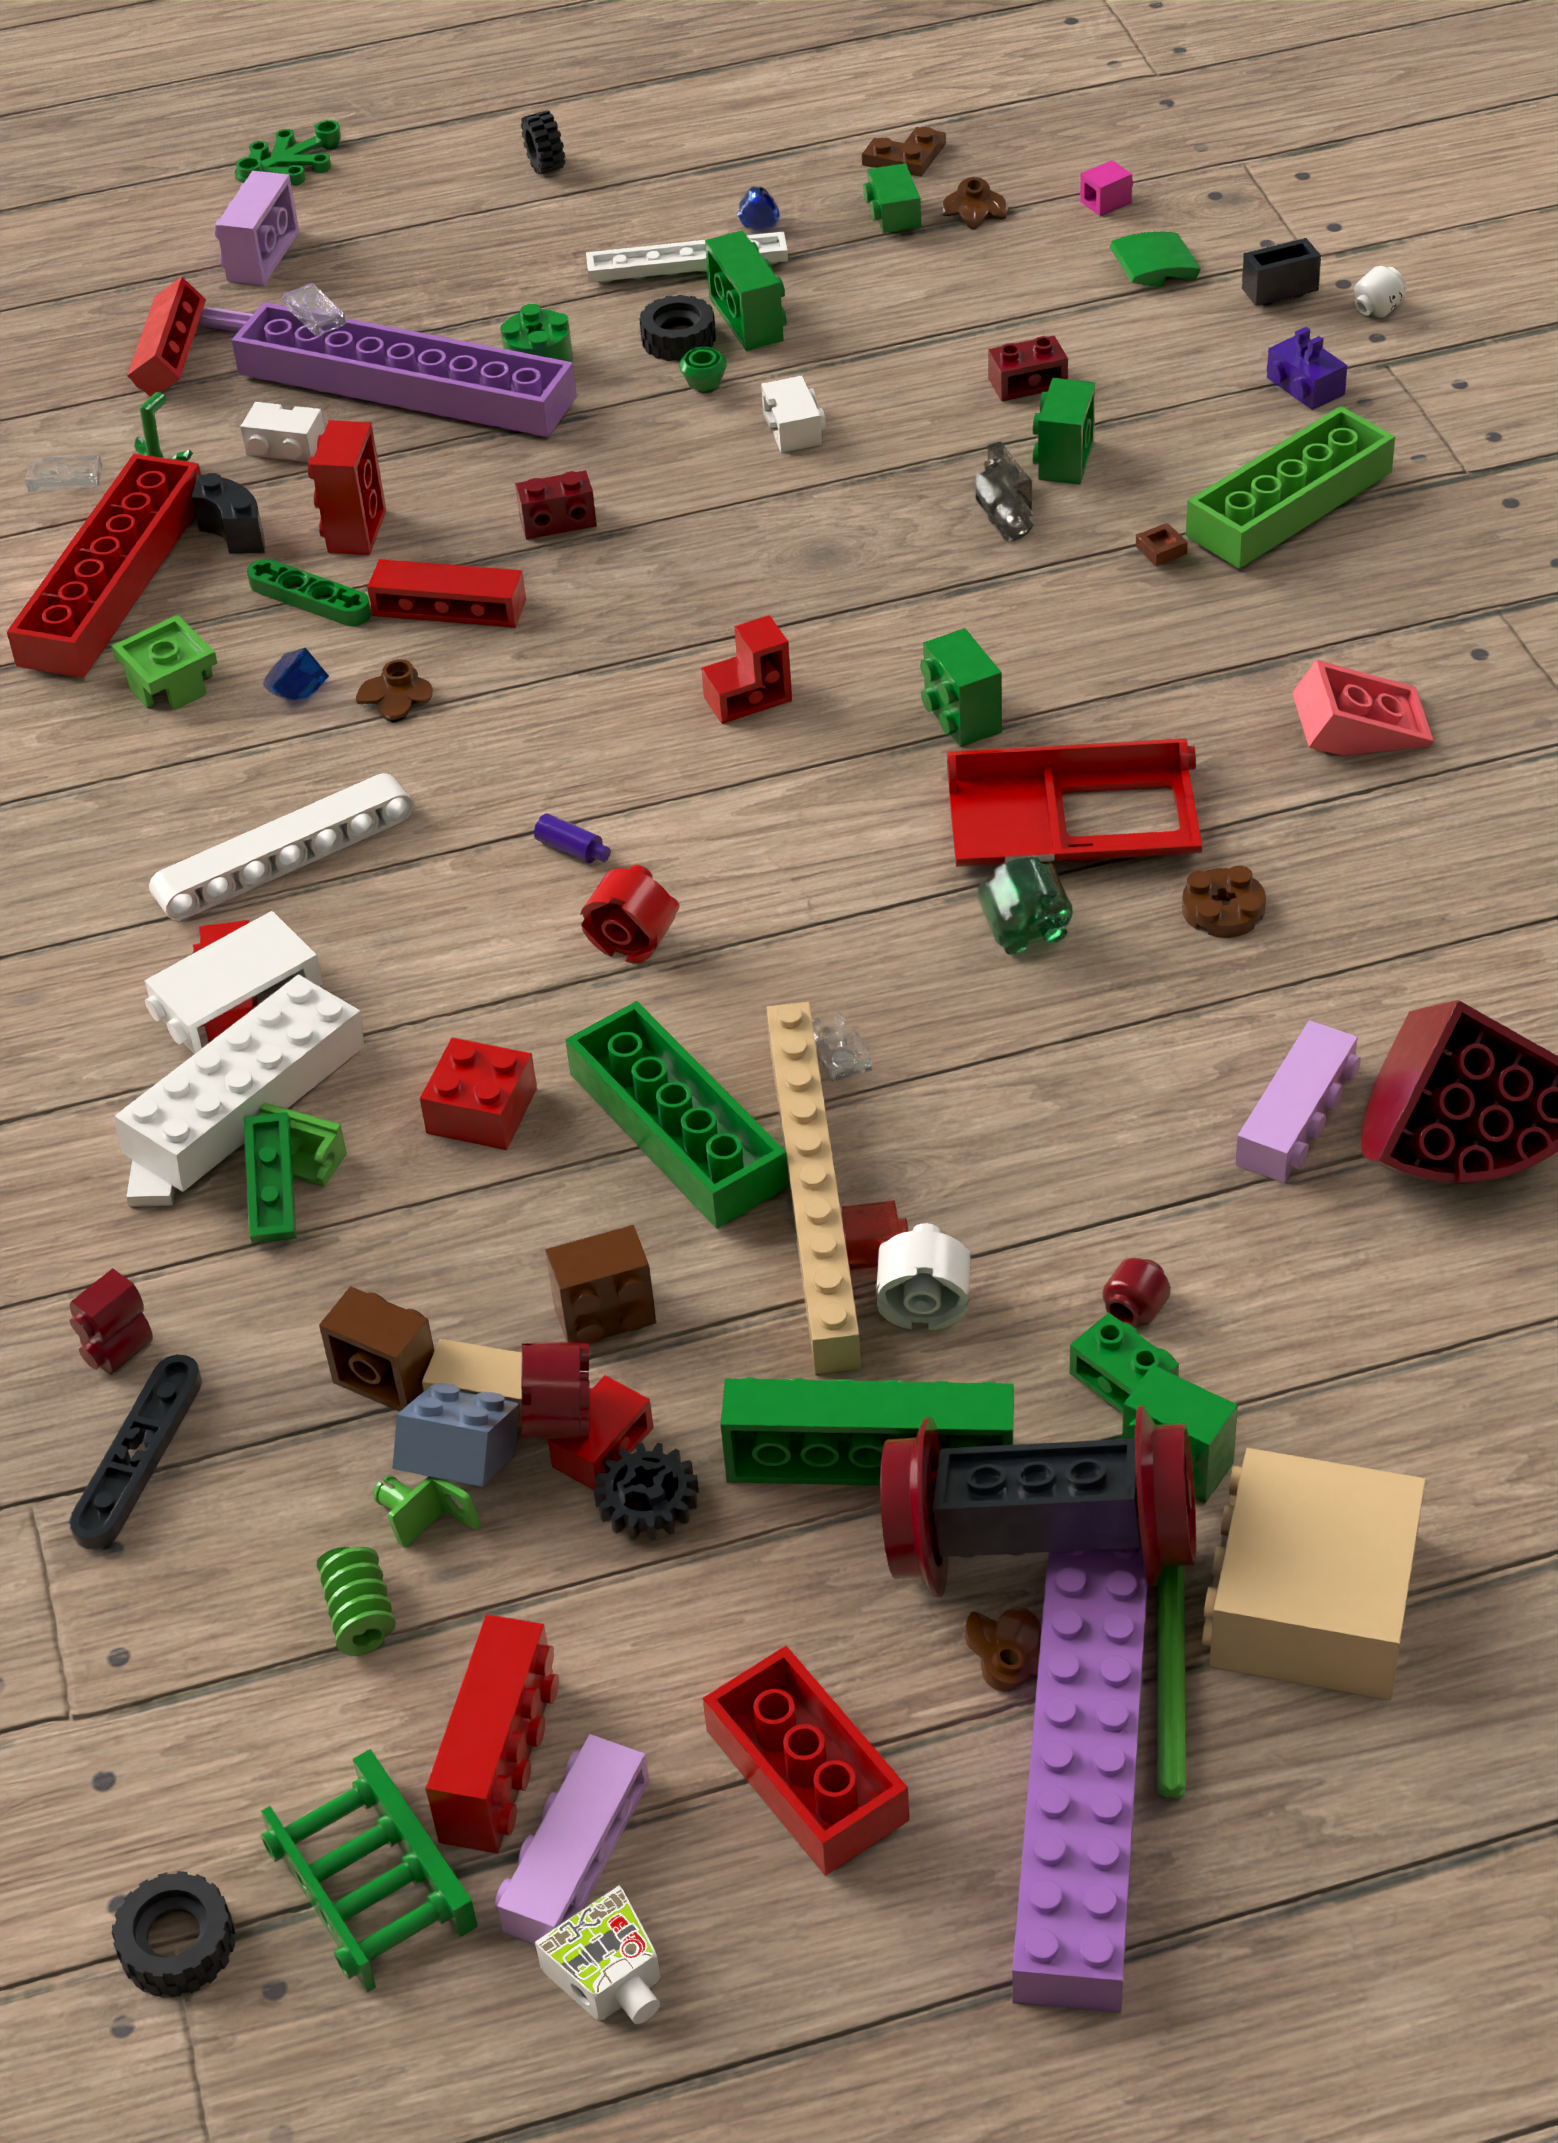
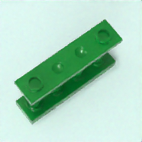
(395, 1826)

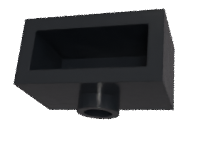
(1281, 272)

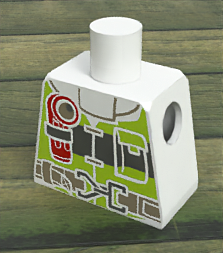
(603, 1959)

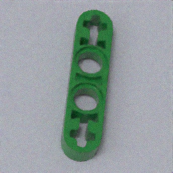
(344, 606)

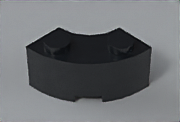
(229, 512)

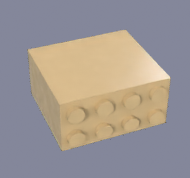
(1313, 1572)

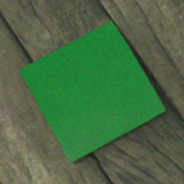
(1153, 256)

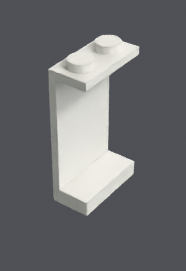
(227, 976)

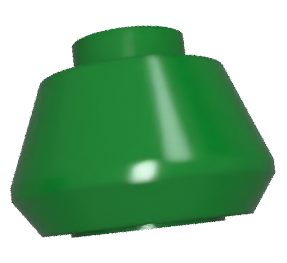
(703, 368)

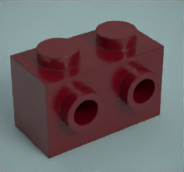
(1026, 367)
(556, 504)

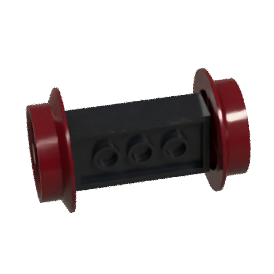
(1037, 1499)

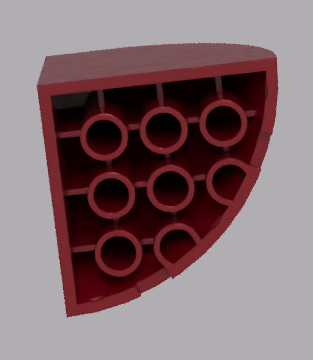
(1461, 1099)

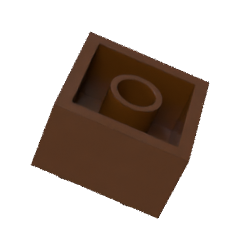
(601, 1285)
(377, 1348)

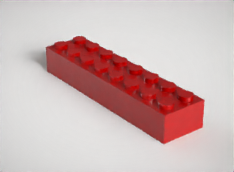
(105, 567)

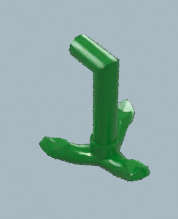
(151, 444)

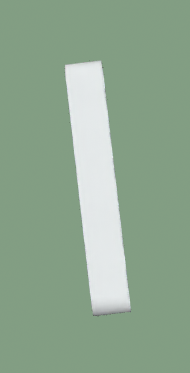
(280, 846)

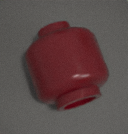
(1136, 1291)

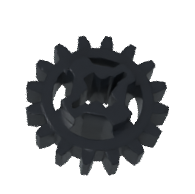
(642, 1489)

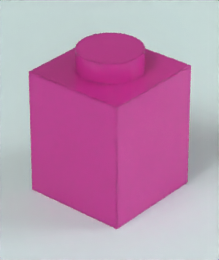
(1106, 188)

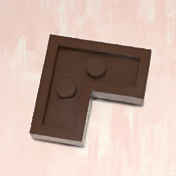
(917, 151)

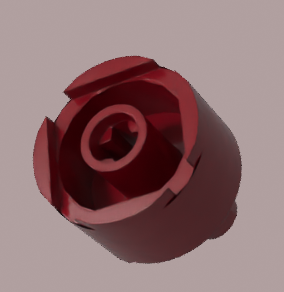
(555, 1390)

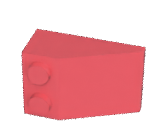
(1359, 712)

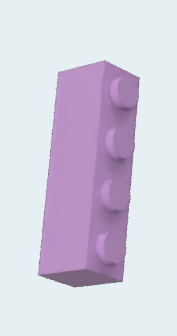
(1297, 1102)
(573, 1840)

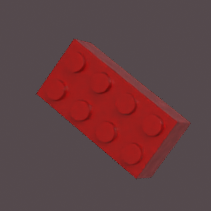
(492, 1734)
(806, 1760)

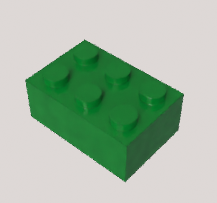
(745, 290)

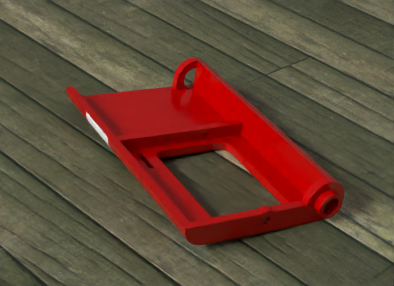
(1012, 802)

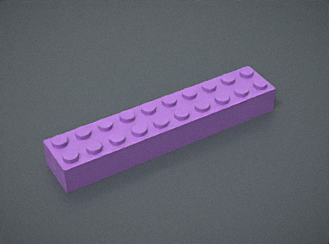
(408, 370)
(1082, 1783)

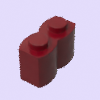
(110, 1322)

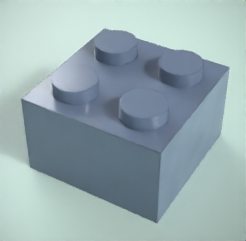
(456, 1435)

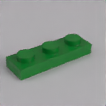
(270, 1178)

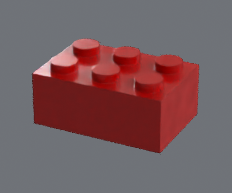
(348, 487)

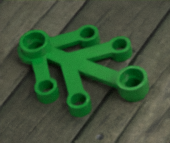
(288, 154)

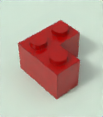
(755, 677)

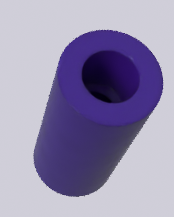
(570, 839)

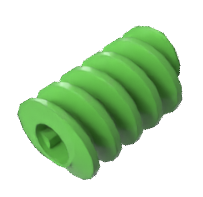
(356, 1599)

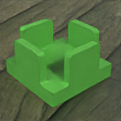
(166, 658)

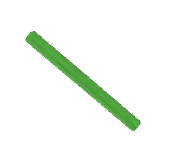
(1171, 1683)

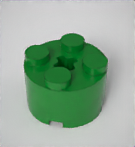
(538, 333)

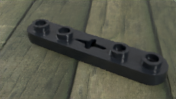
(151, 1420)

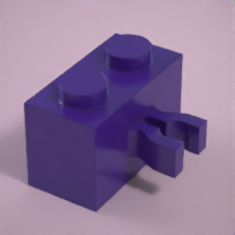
(1307, 369)

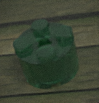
(1025, 904)

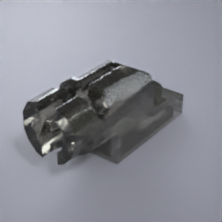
(1005, 493)

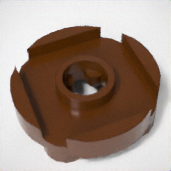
(1235, 885)

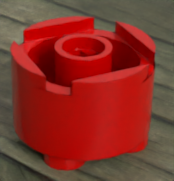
(628, 914)

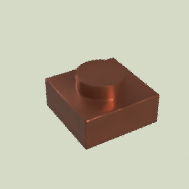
(1161, 544)

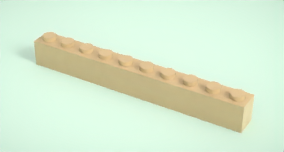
(813, 1190)

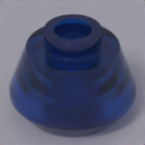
(758, 209)

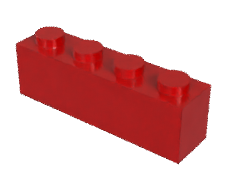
(166, 337)
(447, 593)

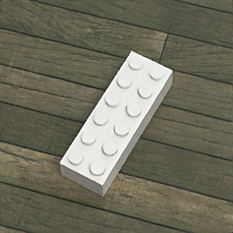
(266, 1056)

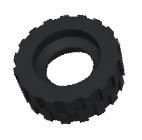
(676, 311)
(189, 1969)

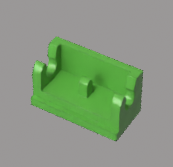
(316, 1145)

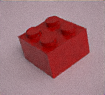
(478, 1093)

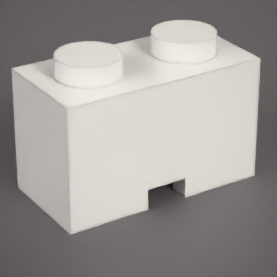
(794, 412)
(282, 432)

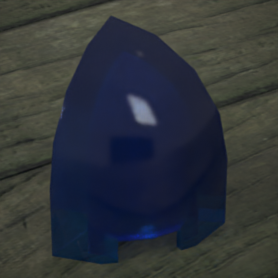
(295, 676)

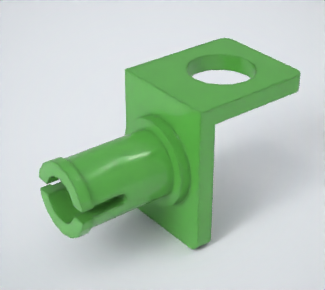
(418, 1508)

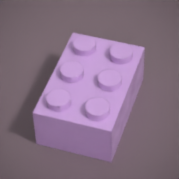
(257, 228)

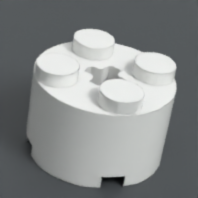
(923, 1278)

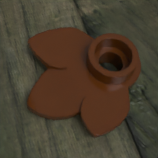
(974, 202)
(395, 690)
(1006, 1646)

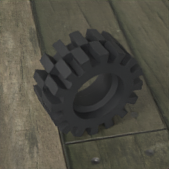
(543, 142)

